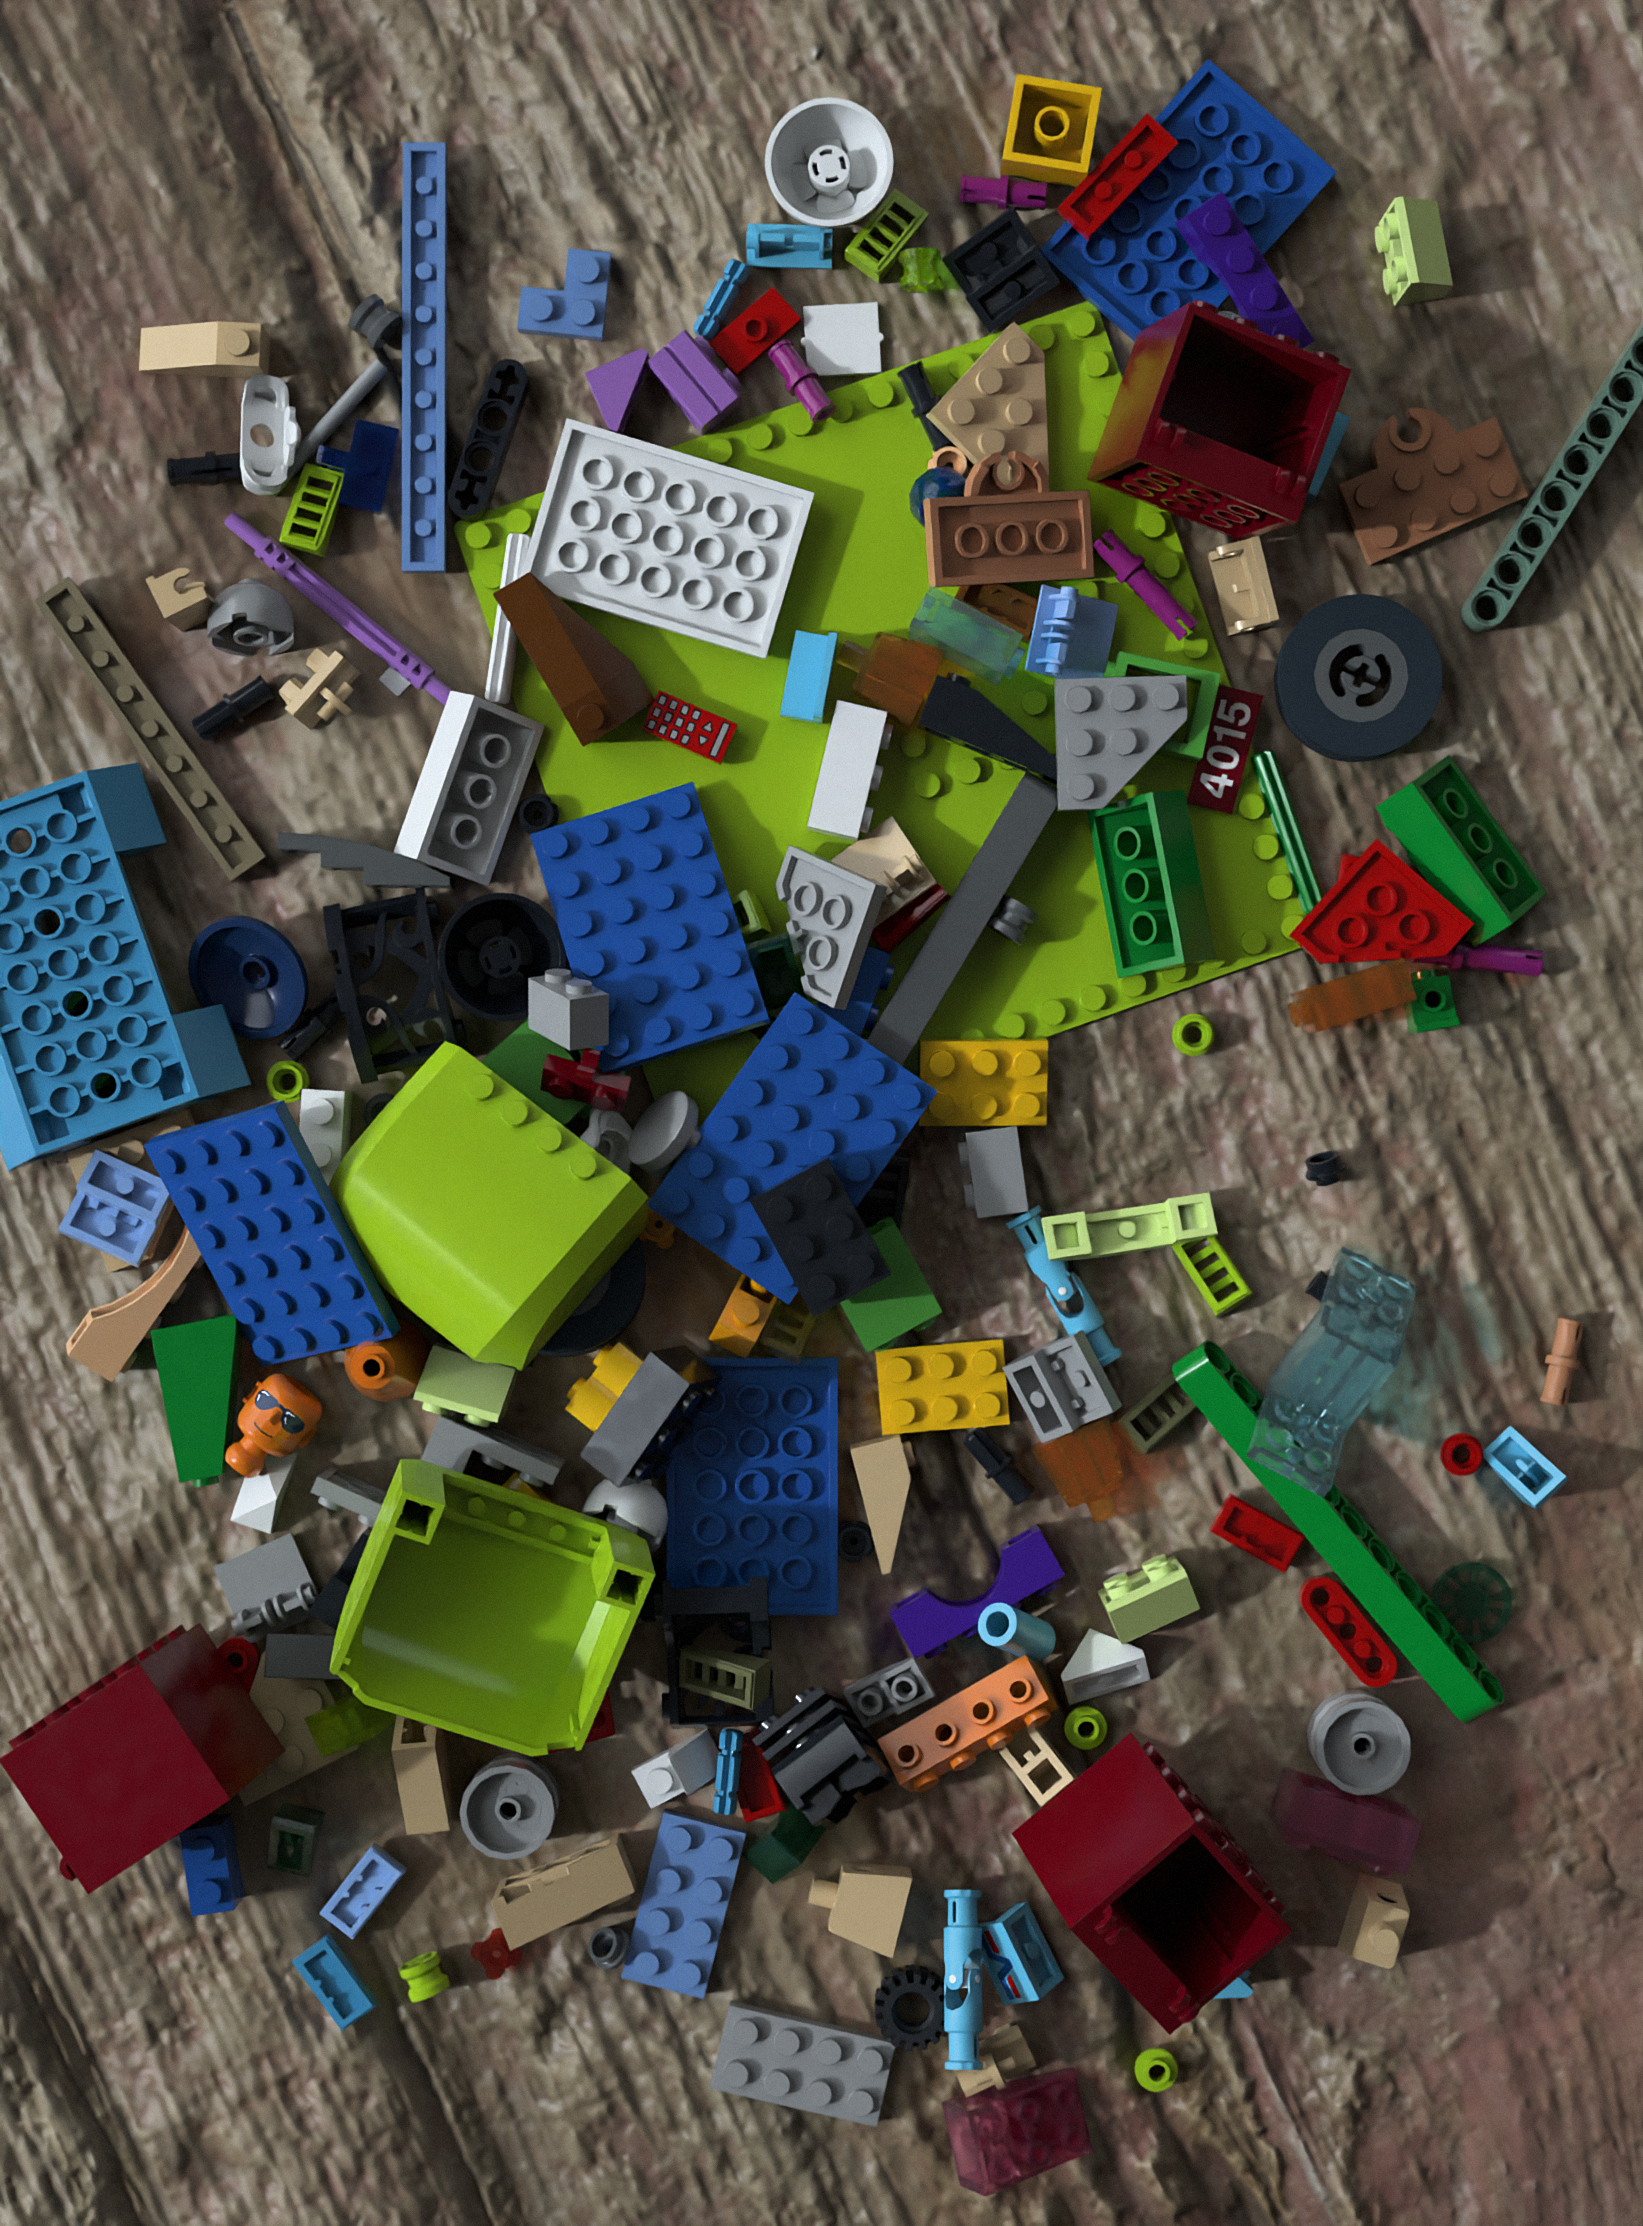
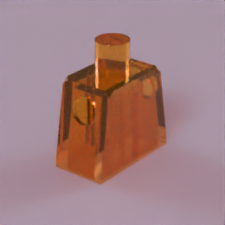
(892, 674)
(1084, 1467)

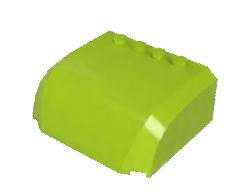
(484, 1209)
(489, 1610)

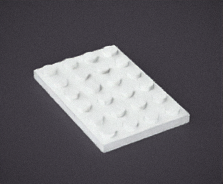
(667, 538)

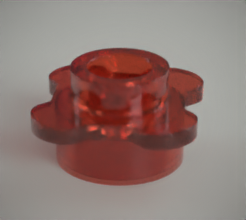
(495, 1965)

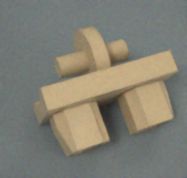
(323, 691)
(1002, 2057)

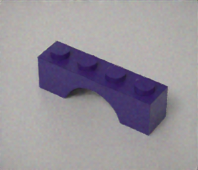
(1228, 250)
(930, 1620)

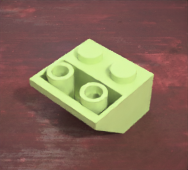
(1413, 251)
(465, 1386)
(1148, 1598)

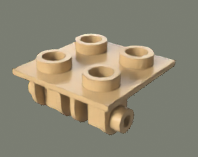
(891, 861)

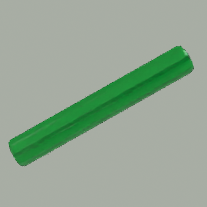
(1287, 829)

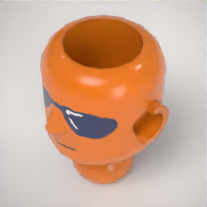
(274, 1421)

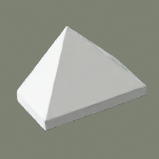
(263, 1495)
(1102, 1667)

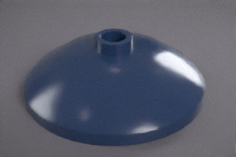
(228, 972)

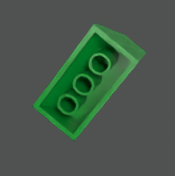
(1461, 849)
(1151, 883)

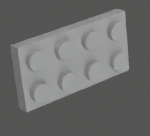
(802, 2063)

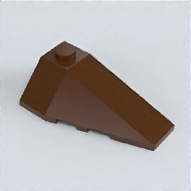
(580, 667)

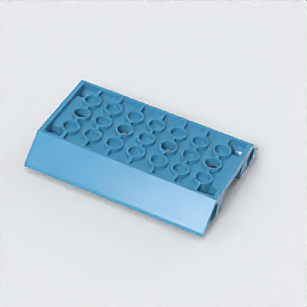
(99, 950)

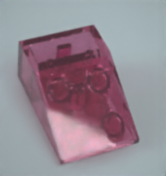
(1016, 2130)

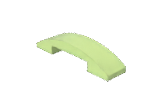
(1129, 1229)

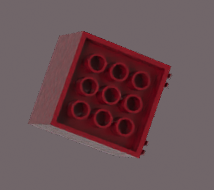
(1177, 413)
(140, 1755)
(1152, 1882)

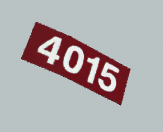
(1226, 749)

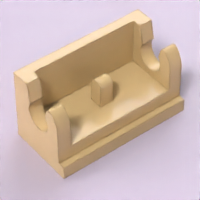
(1243, 586)
(181, 606)

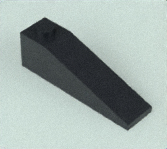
(975, 723)

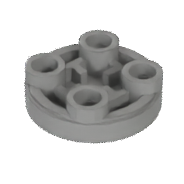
(664, 1132)

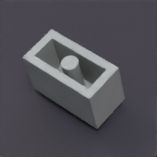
(568, 1010)
(994, 1172)

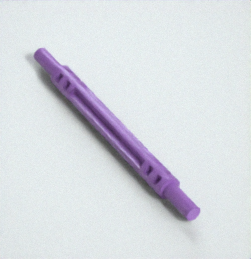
(339, 608)

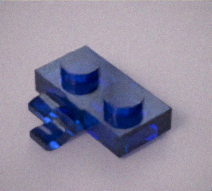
(365, 466)

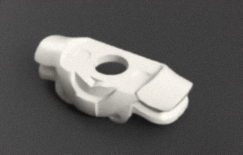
(267, 405)

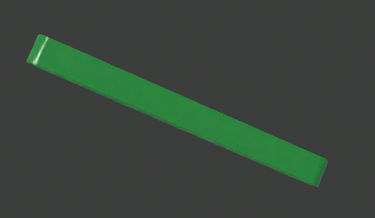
(1346, 1544)

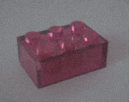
(1343, 1823)

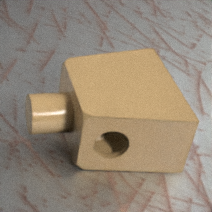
(865, 1903)
(1372, 1925)

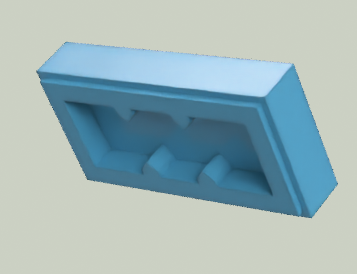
(335, 1982)

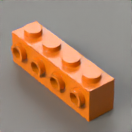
(968, 1724)

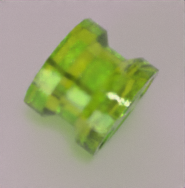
(920, 270)

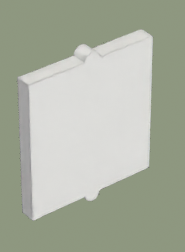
(842, 339)

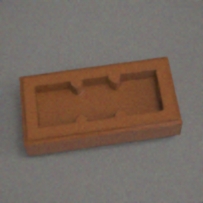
(1002, 604)

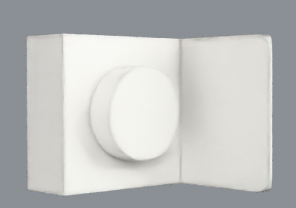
(678, 1769)

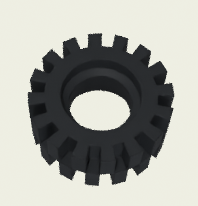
(888, 1996)

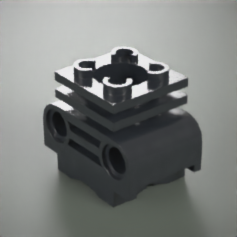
(823, 1756)

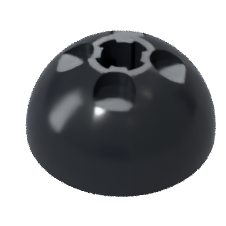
(526, 950)

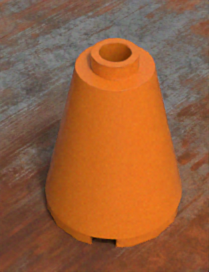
(400, 1363)

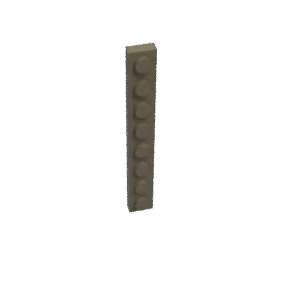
(151, 729)

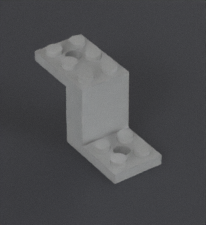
(452, 1447)

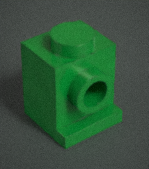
(1424, 1018)

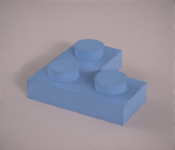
(577, 310)

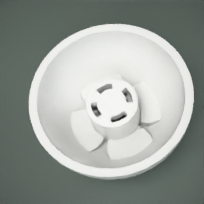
(839, 143)

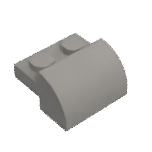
(1061, 1386)

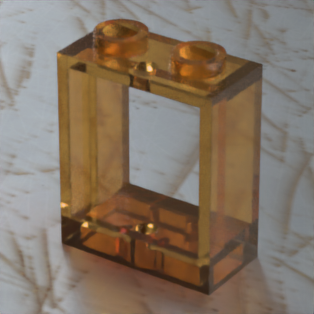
(1351, 997)

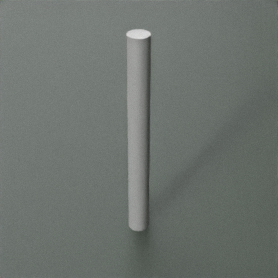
(335, 417)

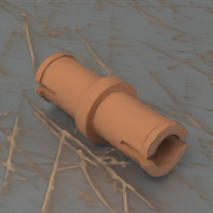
(1562, 1362)

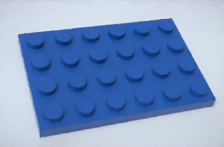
(1228, 143)
(651, 926)
(796, 1100)
(272, 1234)
(761, 1485)

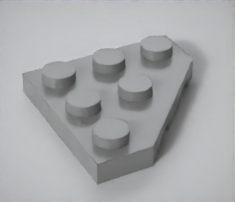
(1110, 732)
(829, 921)

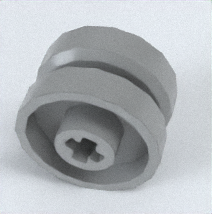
(1381, 1735)
(498, 1828)

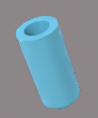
(1016, 1631)

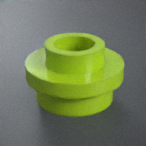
(1206, 1031)
(275, 1076)
(1080, 1715)
(1152, 2057)

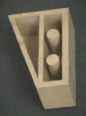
(563, 1891)

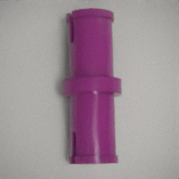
(1003, 192)
(801, 381)

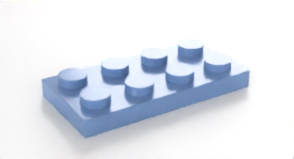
(684, 1903)

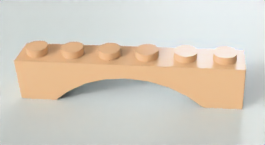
(113, 1331)

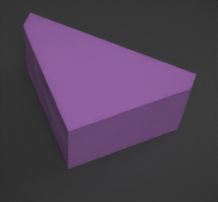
(617, 387)

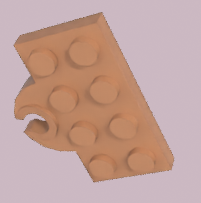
(1428, 483)
(1009, 529)

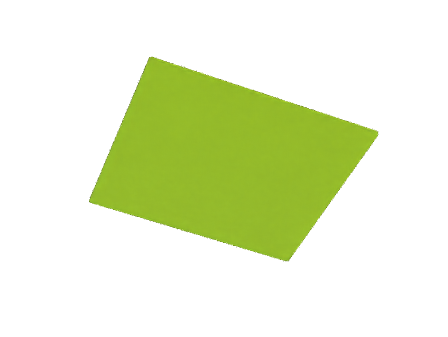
(865, 575)

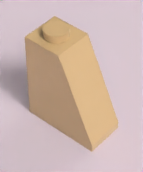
(422, 1776)

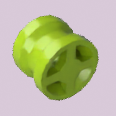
(424, 1976)

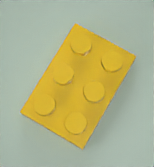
(985, 1081)
(942, 1386)

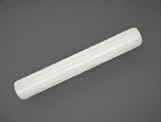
(504, 638)

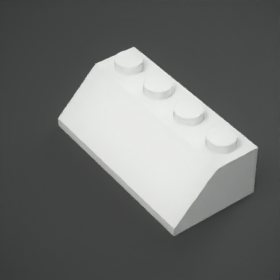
(469, 787)

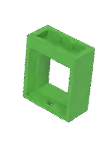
(1202, 705)

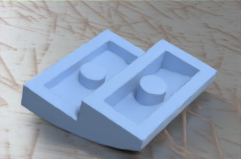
(116, 1208)

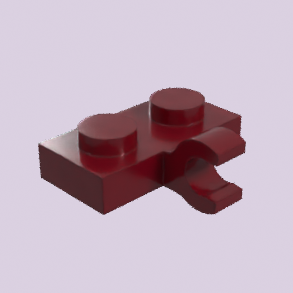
(585, 1081)

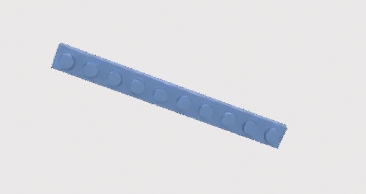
(424, 358)

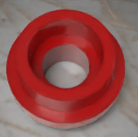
(1473, 1459)

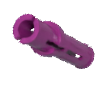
(1144, 584)
(1490, 959)

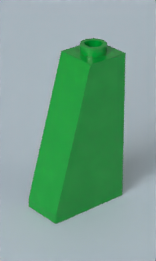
(199, 1390)

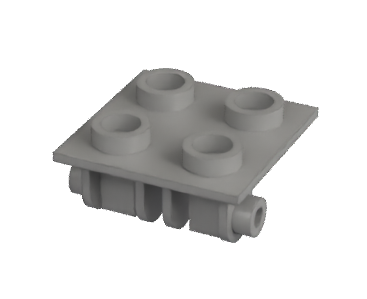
(267, 1588)

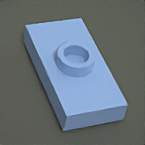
(363, 1891)

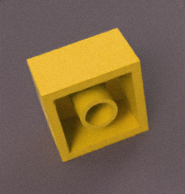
(1050, 130)

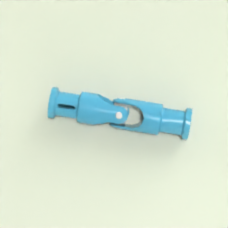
(1062, 1285)
(963, 1970)

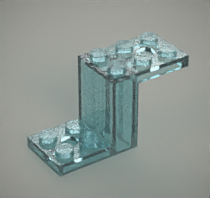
(1332, 1371)

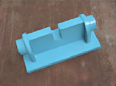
(788, 246)

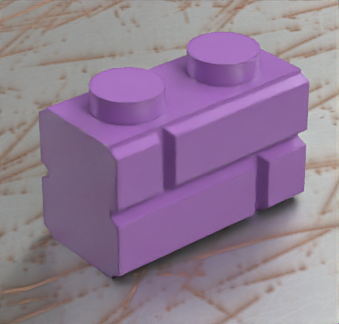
(695, 382)

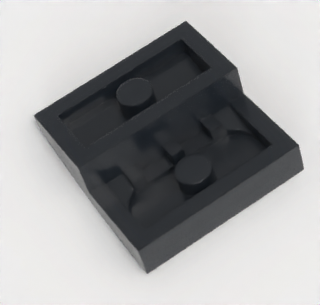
(1001, 269)

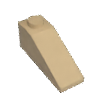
(206, 349)
(884, 1486)
(1037, 1764)

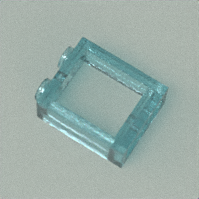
(967, 636)

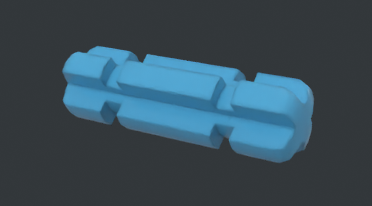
(721, 299)
(728, 1771)

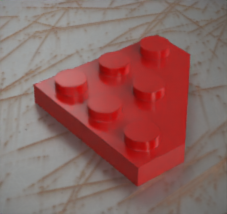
(1380, 915)

